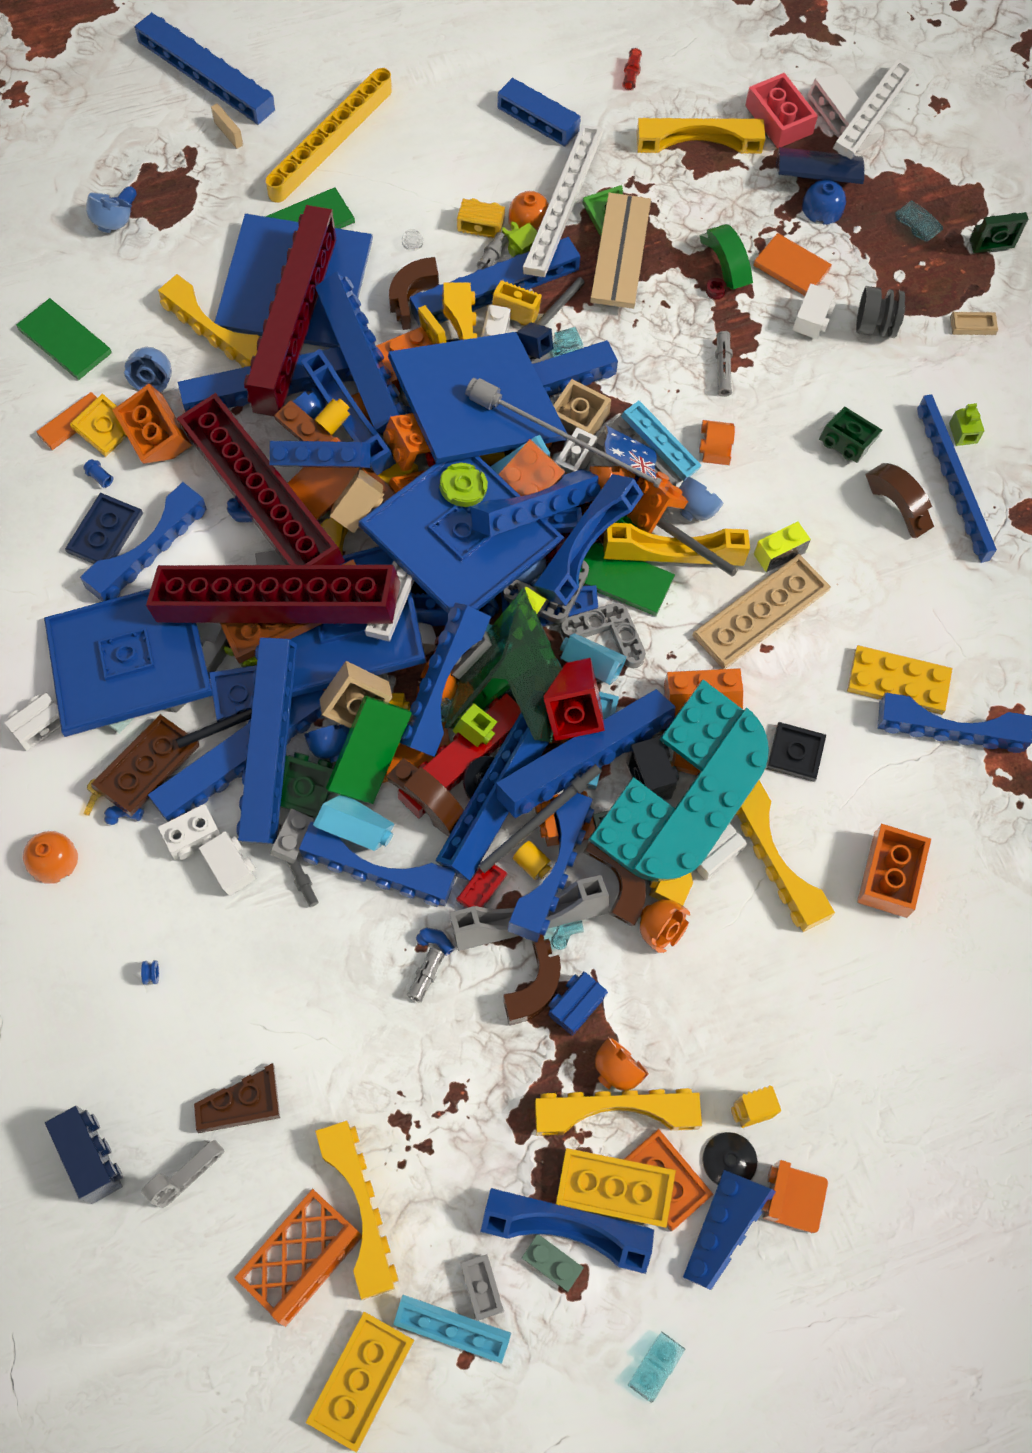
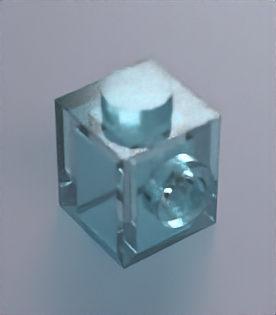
(566, 341)

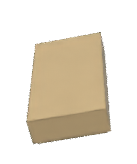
(227, 126)
(974, 323)

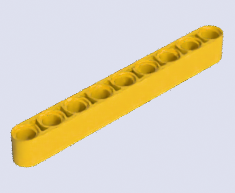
(329, 135)

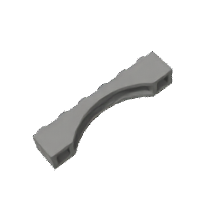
(482, 926)

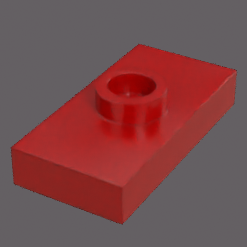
(482, 887)

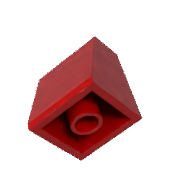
(574, 701)

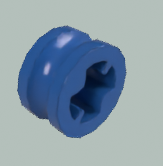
(150, 972)

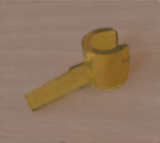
(93, 798)

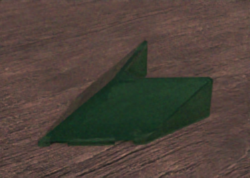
(520, 656)

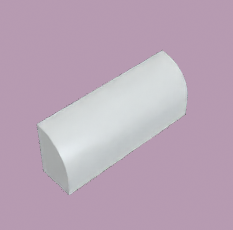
(839, 105)

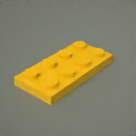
(883, 672)
(616, 1187)
(360, 1382)

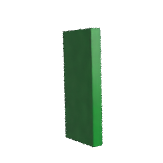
(328, 199)
(64, 339)
(628, 580)
(368, 749)

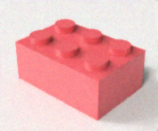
(783, 108)

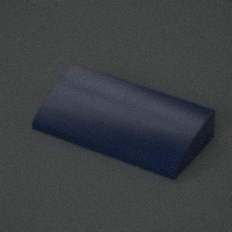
(820, 165)

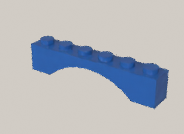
(356, 424)
(613, 502)
(506, 514)
(110, 576)
(462, 631)
(905, 715)
(427, 882)
(532, 910)
(516, 1215)

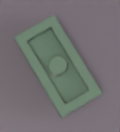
(552, 1263)

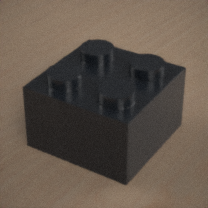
(651, 766)

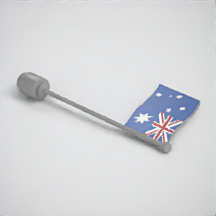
(617, 446)

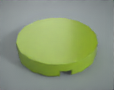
(463, 485)

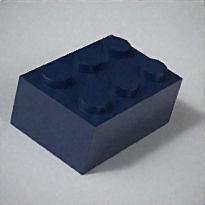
(84, 1154)

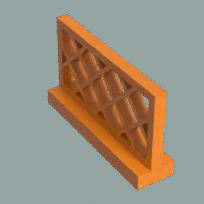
(316, 1273)

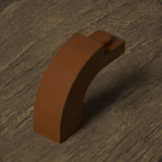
(408, 281)
(905, 493)
(428, 793)
(631, 888)
(530, 1002)

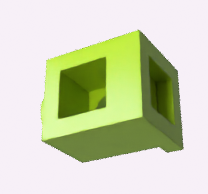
(476, 726)

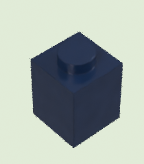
(536, 339)

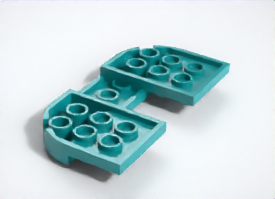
(669, 841)

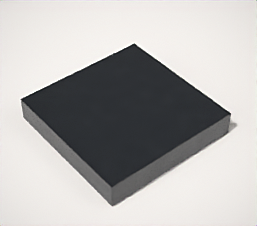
(796, 751)

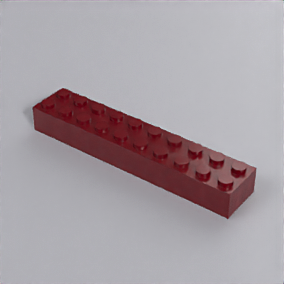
(291, 311)
(258, 485)
(274, 594)

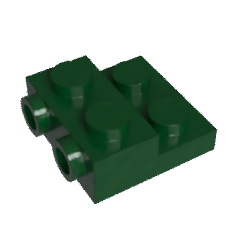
(998, 232)
(850, 434)
(305, 784)

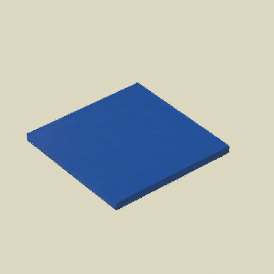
(258, 267)
(451, 423)
(441, 550)
(329, 645)
(121, 663)

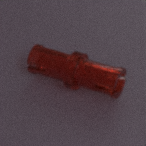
(632, 69)

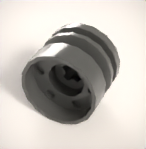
(880, 312)

